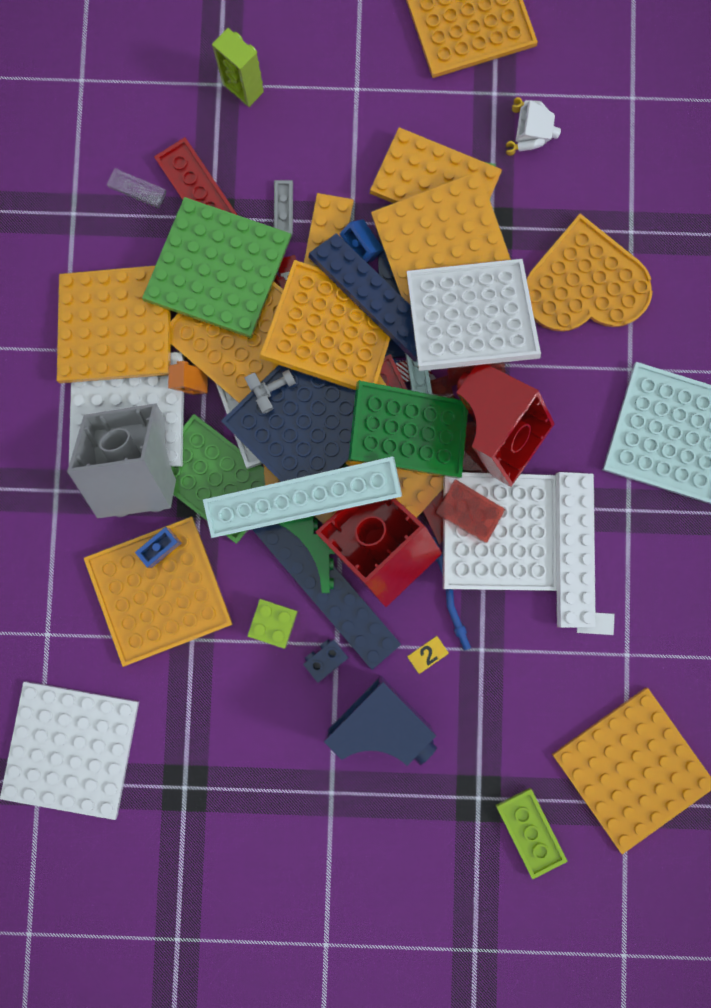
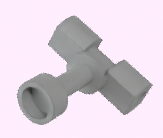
(263, 391)

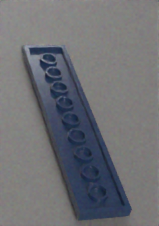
(341, 606)

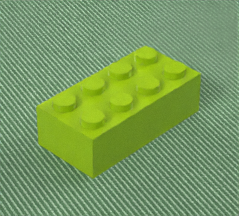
(238, 66)

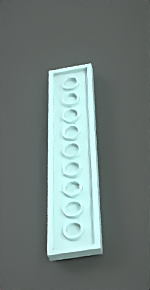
(303, 497)

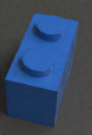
(362, 240)
(158, 547)

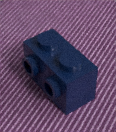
(325, 660)

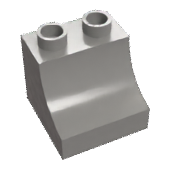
(123, 462)

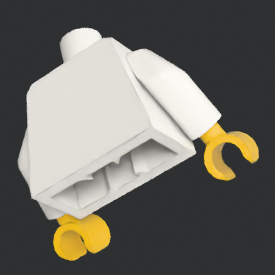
(534, 126)

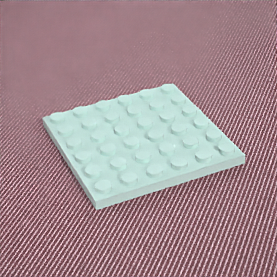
(664, 433)

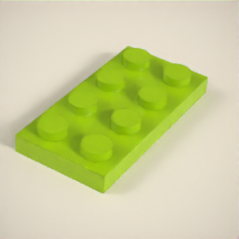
(531, 833)

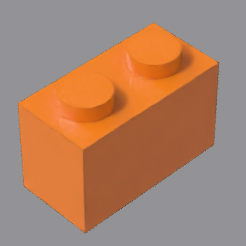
(187, 378)

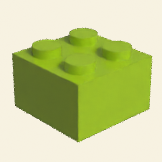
(272, 623)

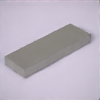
(283, 205)

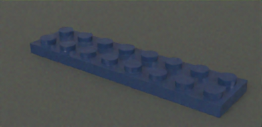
(367, 291)

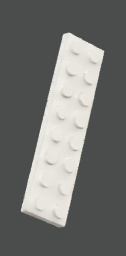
(575, 549)

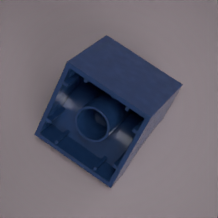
(382, 723)

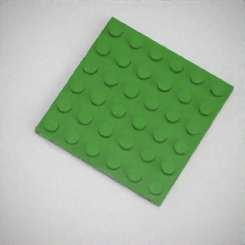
(217, 267)

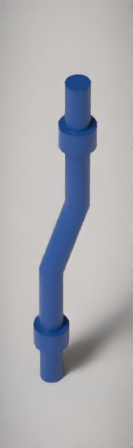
(460, 629)

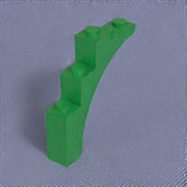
(304, 530)

